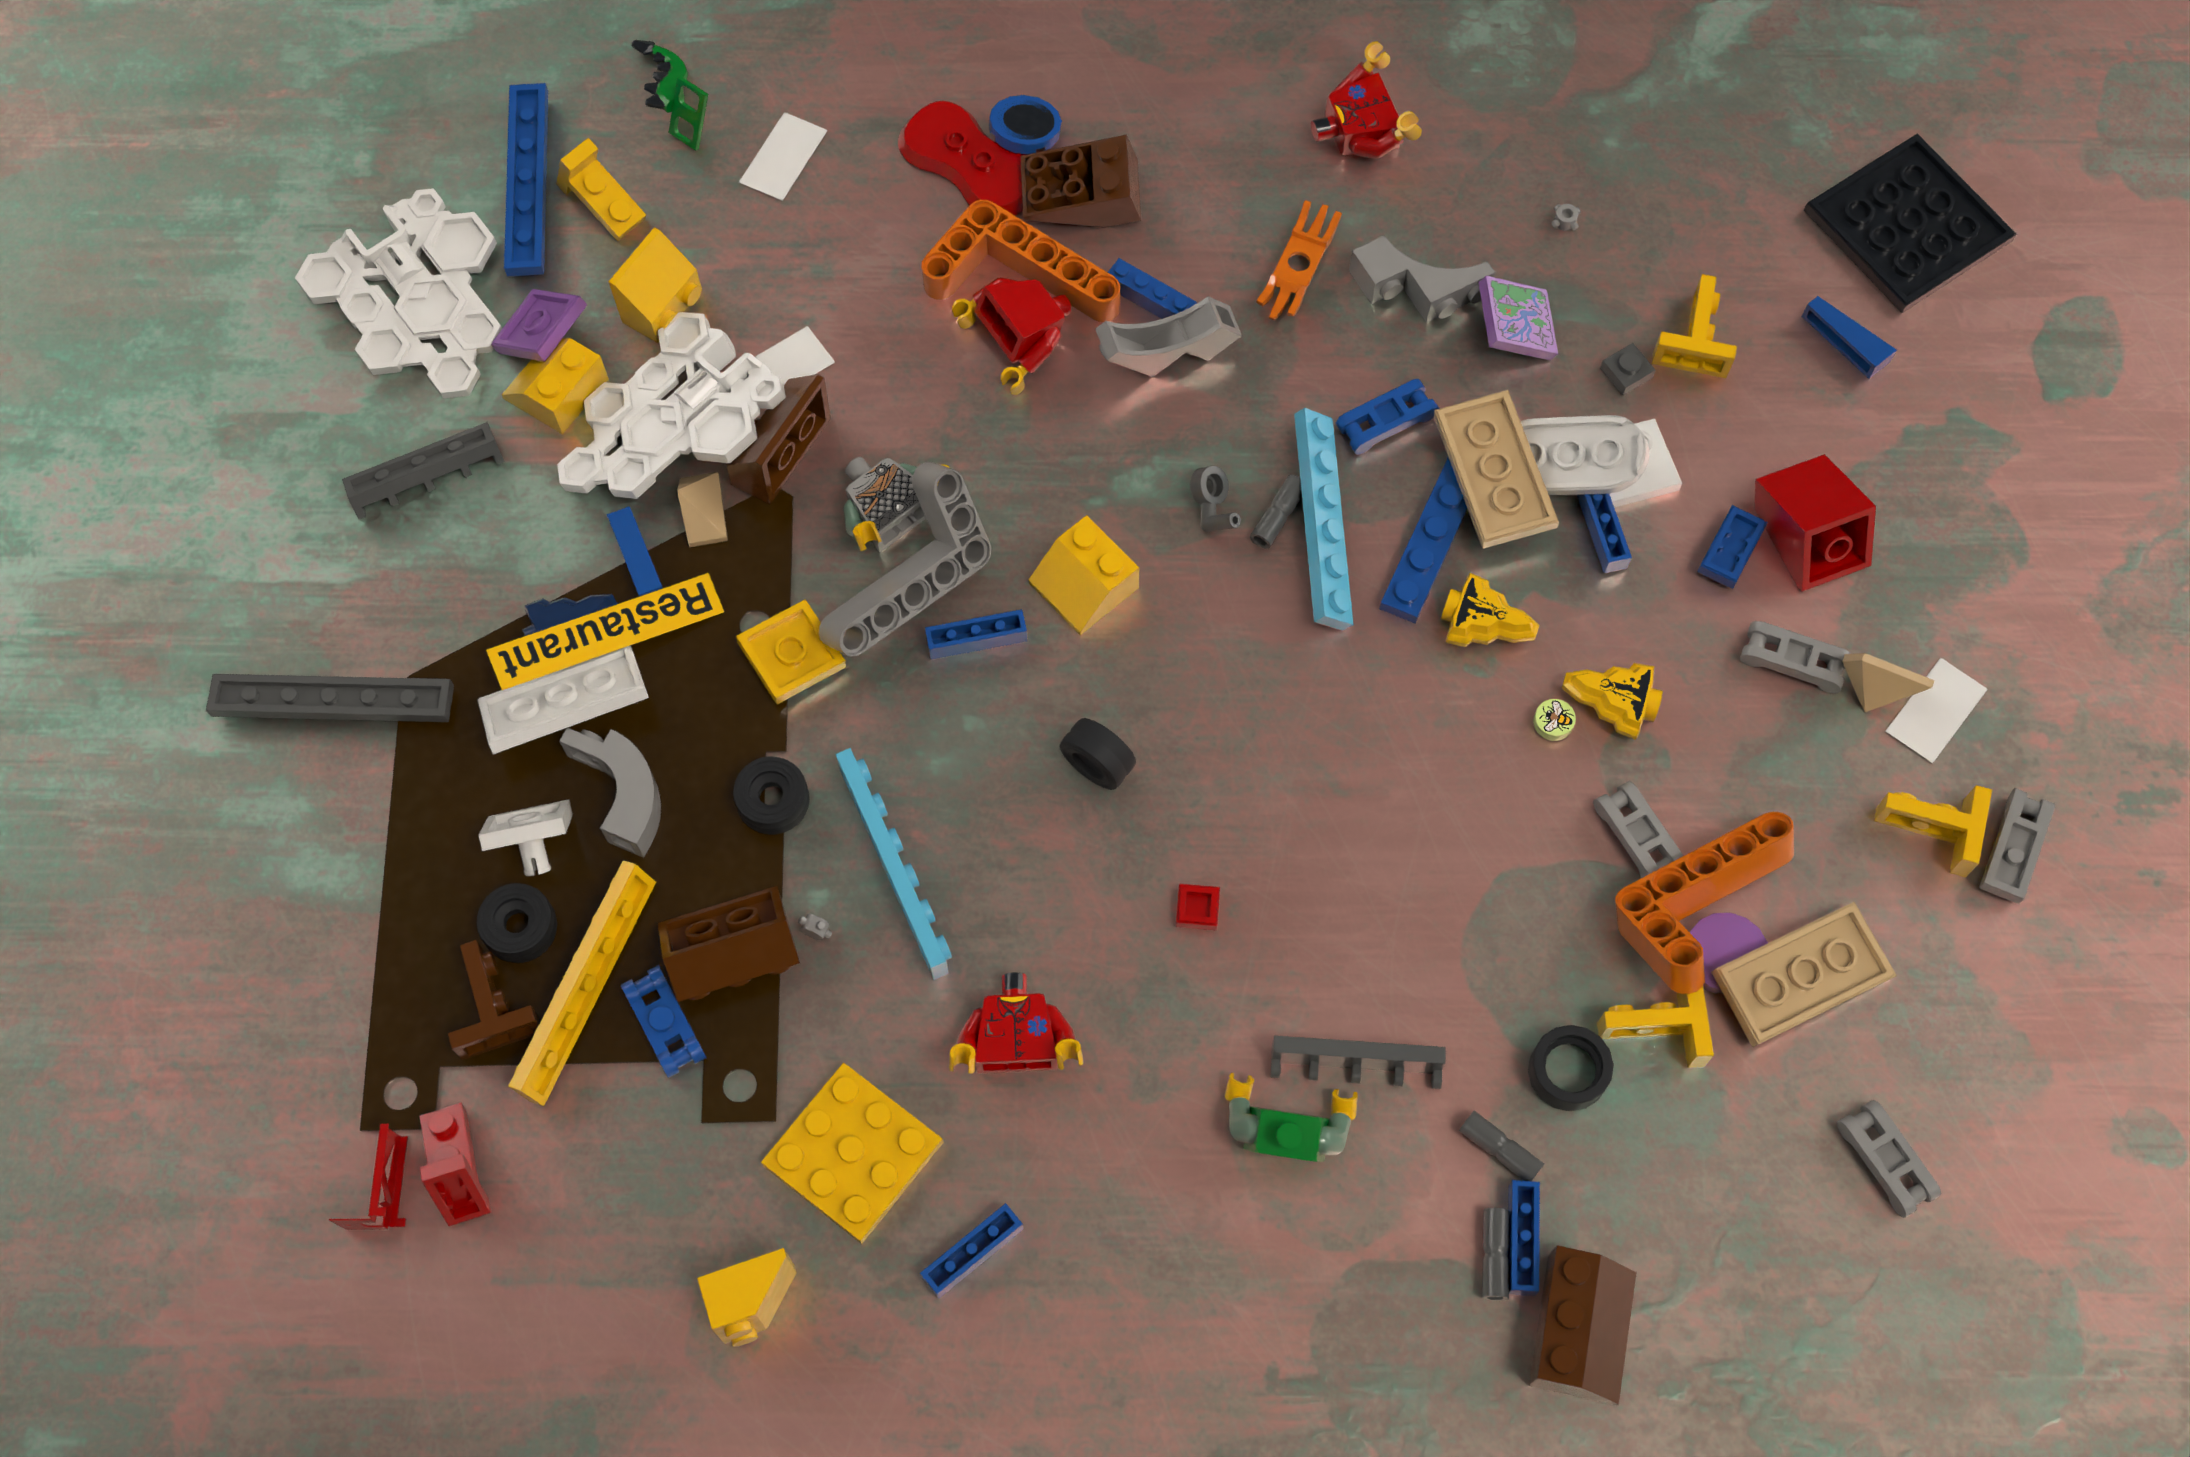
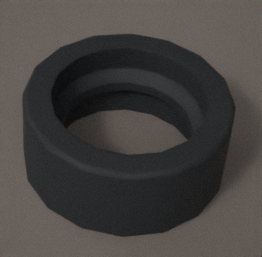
(1588, 1042)

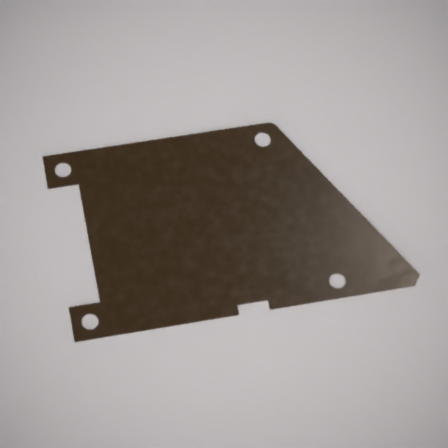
(696, 733)

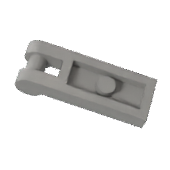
(2017, 847)

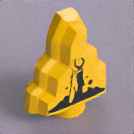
(1484, 615)
(1617, 695)

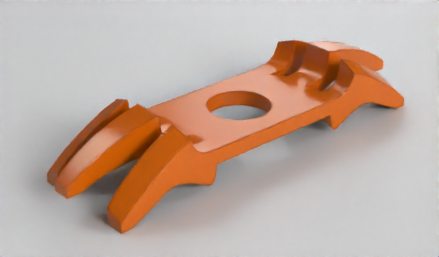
(1300, 243)

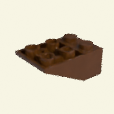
(1083, 184)

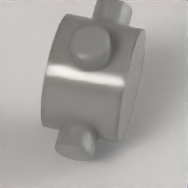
(1566, 217)
(815, 927)

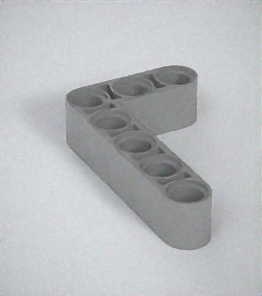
(956, 552)

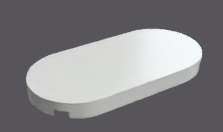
(1587, 453)

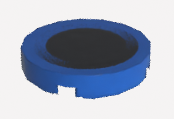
(1025, 124)

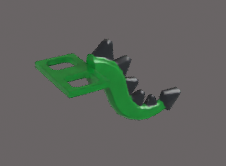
(669, 91)

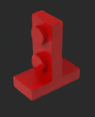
(451, 1165)

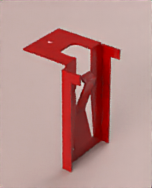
(391, 1190)

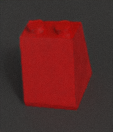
(1816, 521)

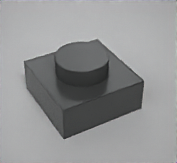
(1627, 369)

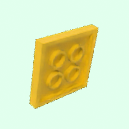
(852, 1152)

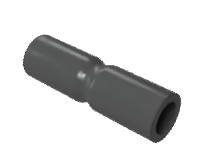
(1277, 514)
(1497, 1144)
(1496, 1247)

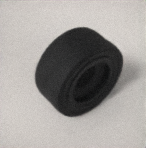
(1097, 753)
(767, 773)
(505, 903)

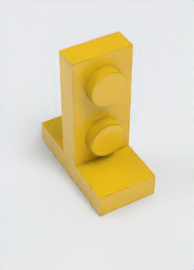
(598, 190)
(1697, 350)
(1943, 823)
(1664, 1020)

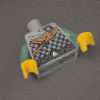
(881, 502)

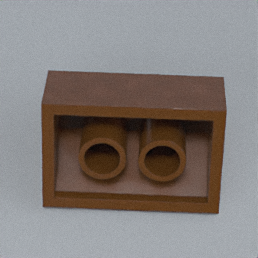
(782, 439)
(727, 944)
(1583, 1325)

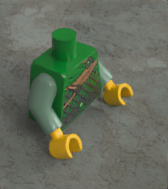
(1288, 1132)

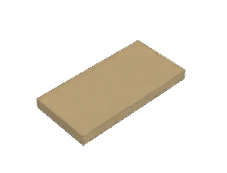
(1495, 469)
(1803, 974)

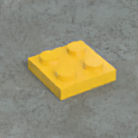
(790, 652)

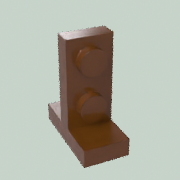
(497, 1024)

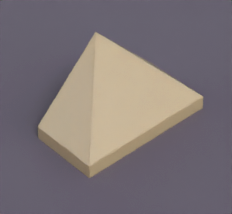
(702, 509)
(1880, 681)

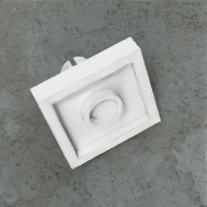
(1660, 474)
(527, 829)

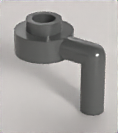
(1210, 487)

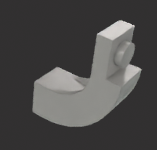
(637, 803)

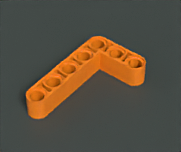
(1021, 257)
(1656, 903)

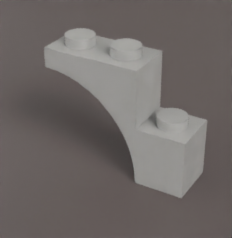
(1434, 291)
(1156, 344)

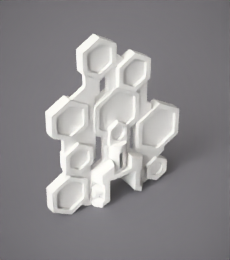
(427, 304)
(703, 416)

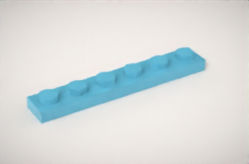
(1323, 520)
(901, 877)

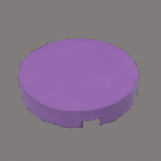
(1724, 940)

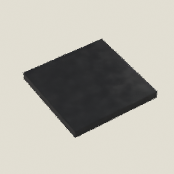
(1909, 222)

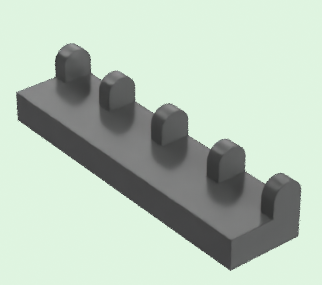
(421, 467)
(1358, 1056)

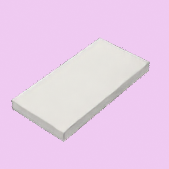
(561, 699)

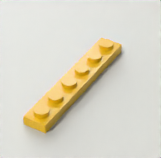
(582, 984)

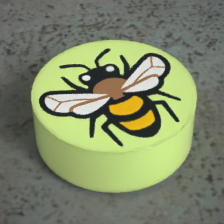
(1554, 719)

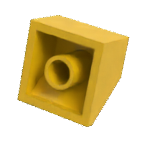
(654, 285)
(557, 388)
(1085, 575)
(746, 1296)

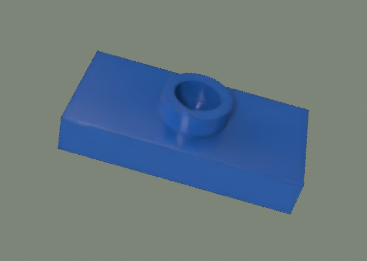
(1732, 547)

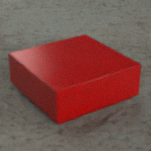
(1198, 907)

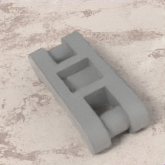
(1795, 656)
(1639, 831)
(1889, 1158)

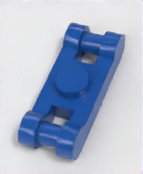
(1386, 415)
(663, 1021)

